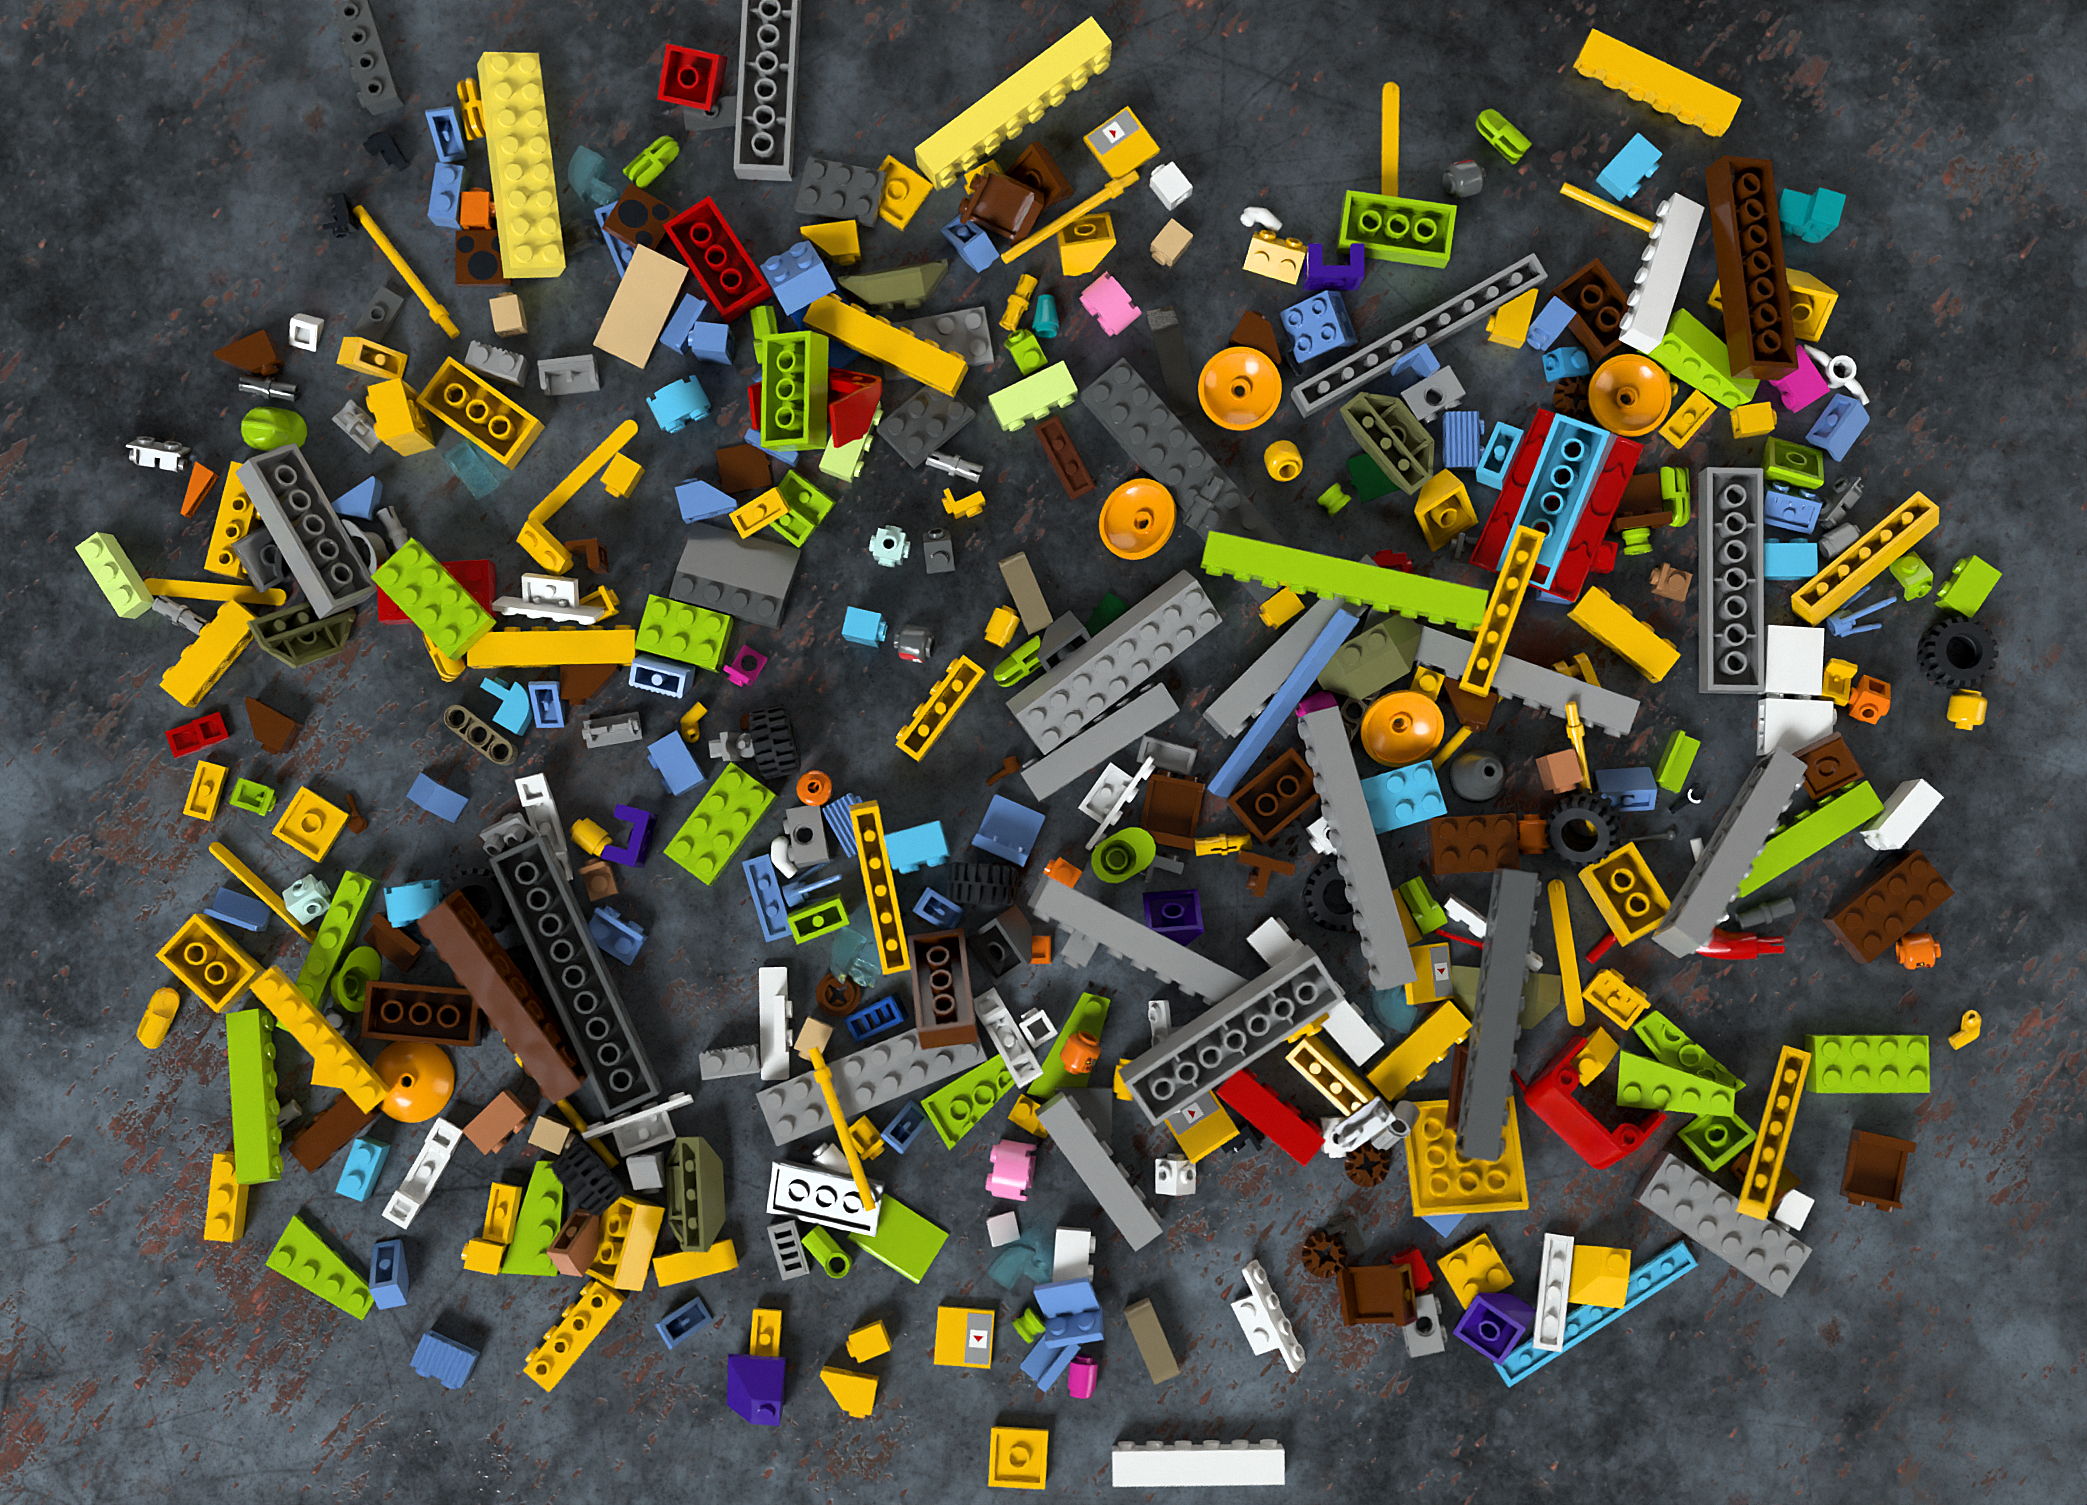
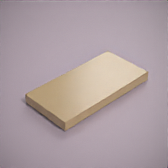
(641, 306)

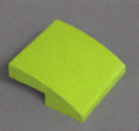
(807, 507)

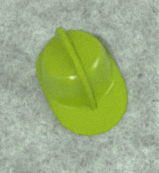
(273, 427)
(1123, 855)
(349, 983)

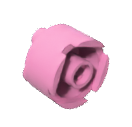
(1111, 304)
(1012, 1169)

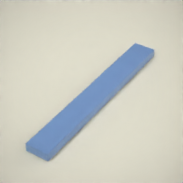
(1283, 703)

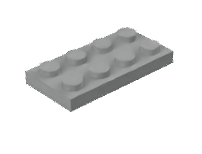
(955, 331)

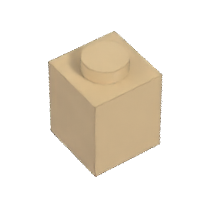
(1170, 243)
(508, 315)
(813, 1034)
(552, 1134)

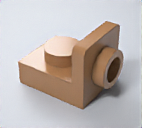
(1670, 582)
(598, 879)

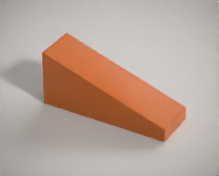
(199, 486)

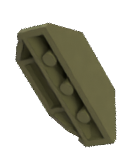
(895, 286)
(1391, 438)
(300, 636)
(1372, 659)
(1540, 993)
(695, 1193)

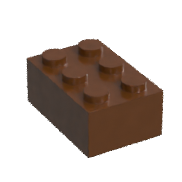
(1599, 308)
(1275, 796)
(1472, 843)

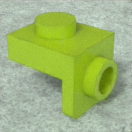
(1025, 351)
(1913, 575)
(253, 796)

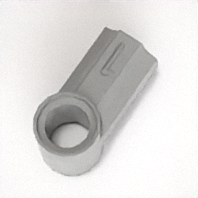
(1407, 1116)

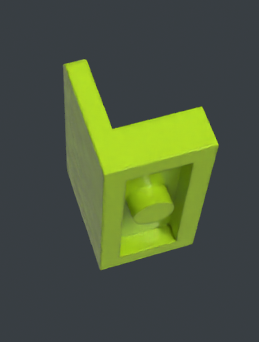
(1676, 761)

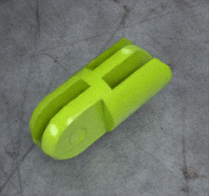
(1502, 135)
(652, 161)
(1676, 494)
(1019, 664)

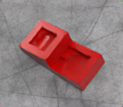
(197, 735)

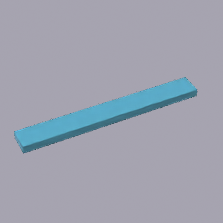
(1587, 1319)

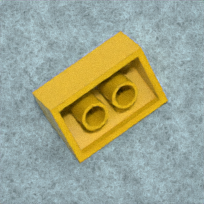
(626, 1242)

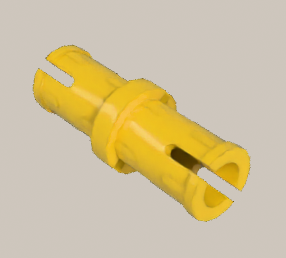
(1018, 302)
(1223, 844)

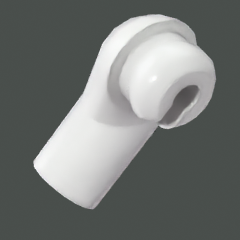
(1262, 215)
(780, 857)

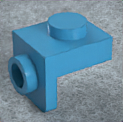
(1565, 363)

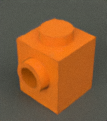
(477, 210)
(1063, 872)

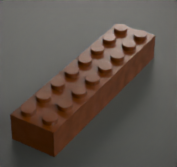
(1751, 268)
(504, 996)

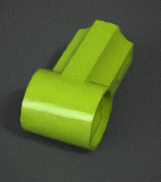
(763, 323)
(1425, 911)
(825, 1249)

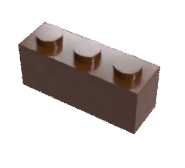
(330, 1132)

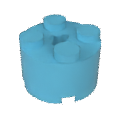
(679, 403)
(411, 900)

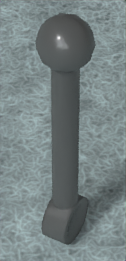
(1670, 835)

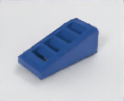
(897, 1007)

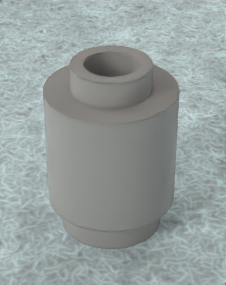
(1838, 540)

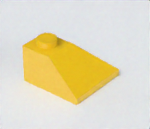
(1085, 243)
(1810, 304)
(1444, 509)
(1599, 1276)

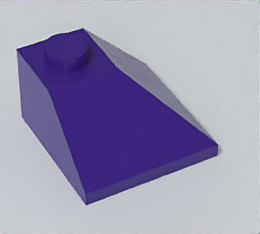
(1174, 914)
(1494, 1324)
(756, 1387)

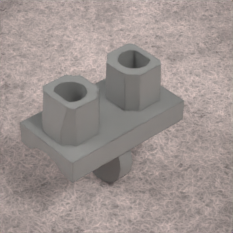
(357, 426)
(732, 747)
(506, 834)

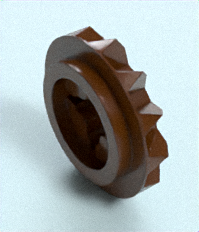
(1565, 405)
(837, 1008)
(1360, 1176)
(1311, 1259)

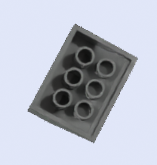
(735, 575)

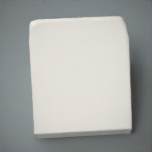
(305, 331)
(1003, 1228)

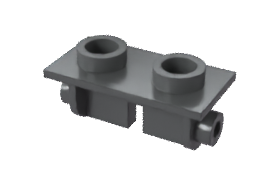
(1844, 492)

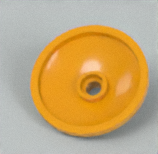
(1239, 368)
(1646, 391)
(1128, 511)
(1405, 741)
(430, 1075)

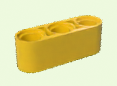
(684, 1266)

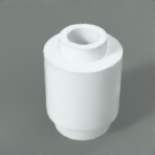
(831, 1158)

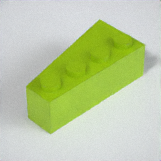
(1700, 360)

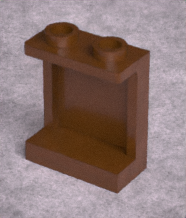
(1001, 205)
(1172, 809)
(1875, 1169)
(1377, 1294)

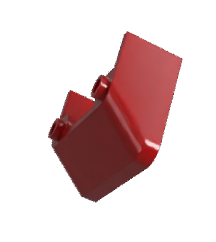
(850, 404)
(1551, 1101)

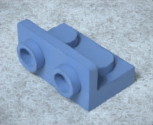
(1790, 508)
(615, 935)

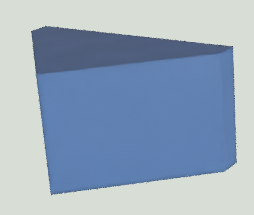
(447, 133)
(361, 501)
(547, 704)
(437, 798)
(938, 910)
(905, 1126)
(683, 1322)

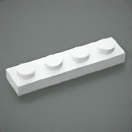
(1460, 910)
(1553, 1292)

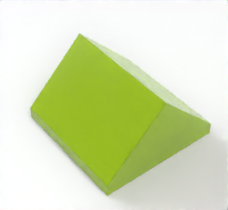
(1792, 464)
(1716, 1139)

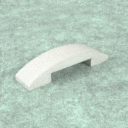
(543, 816)
(1007, 1037)
(424, 1173)

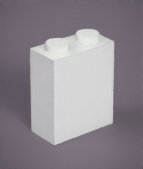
(1793, 662)
(1792, 723)
(1902, 815)

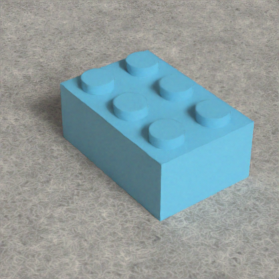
(1403, 797)
(917, 846)

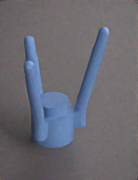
(1841, 621)
(798, 891)

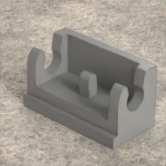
(569, 375)

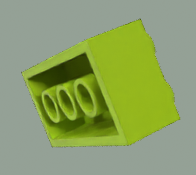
(1397, 228)
(794, 391)
(433, 599)
(721, 824)
(1868, 1063)

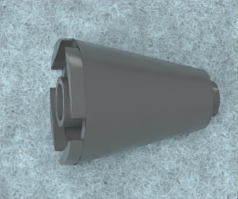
(1469, 778)

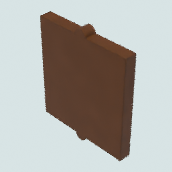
(743, 468)

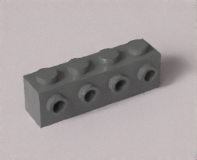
(368, 55)

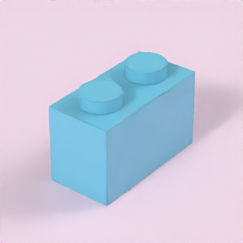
(1628, 168)
(1499, 455)
(1789, 560)
(864, 627)
(363, 1168)

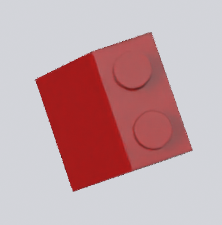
(691, 77)

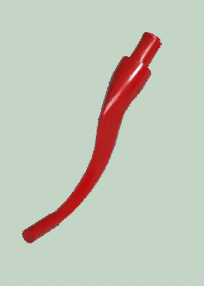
(1722, 946)

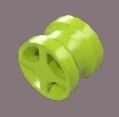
(1334, 499)
(1636, 541)
(1029, 1325)

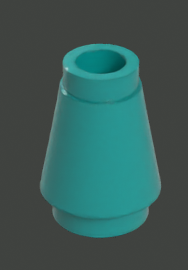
(1046, 318)

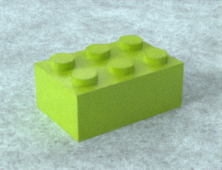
(684, 633)

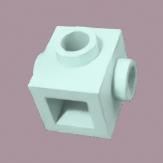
(891, 556)
(307, 899)

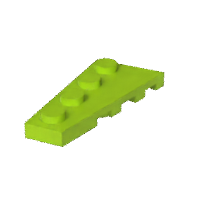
(1086, 1016)
(1675, 1049)
(1662, 1087)
(967, 1099)
(537, 1225)
(313, 1265)

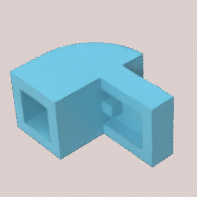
(516, 708)

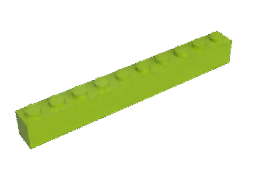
(1344, 579)

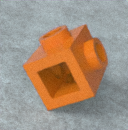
(1869, 699)

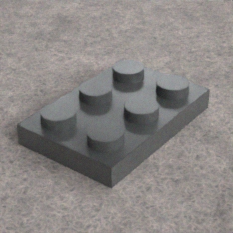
(841, 192)
(924, 424)

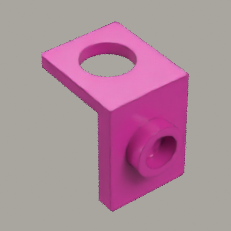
(738, 674)

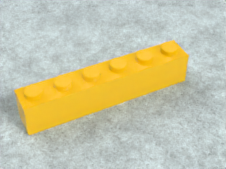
(1657, 83)
(887, 344)
(1865, 559)
(1502, 611)
(554, 648)
(879, 887)
(320, 1038)
(1773, 1133)

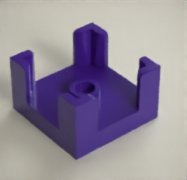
(1333, 277)
(638, 839)

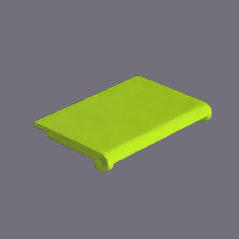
(902, 1240)

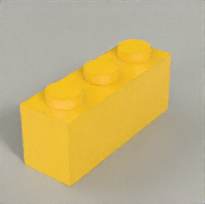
(226, 1201)

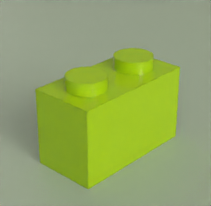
(1967, 587)
(818, 918)

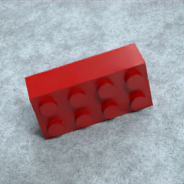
(718, 260)
(474, 575)
(1270, 1116)

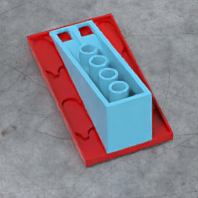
(1569, 513)

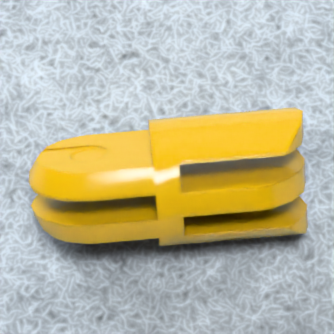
(471, 108)
(447, 668)
(158, 1017)

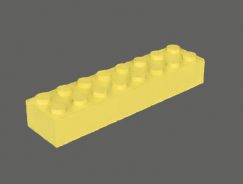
(1014, 104)
(521, 165)

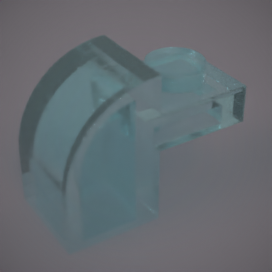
(585, 175)
(471, 469)
(845, 959)
(1391, 1011)
(1015, 1261)

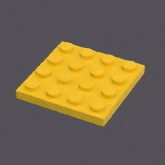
(1454, 1184)

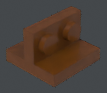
(1038, 170)
(1258, 880)

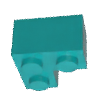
(1809, 215)

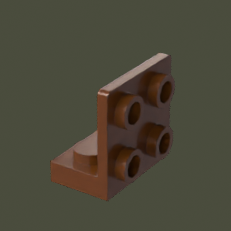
(1641, 506)

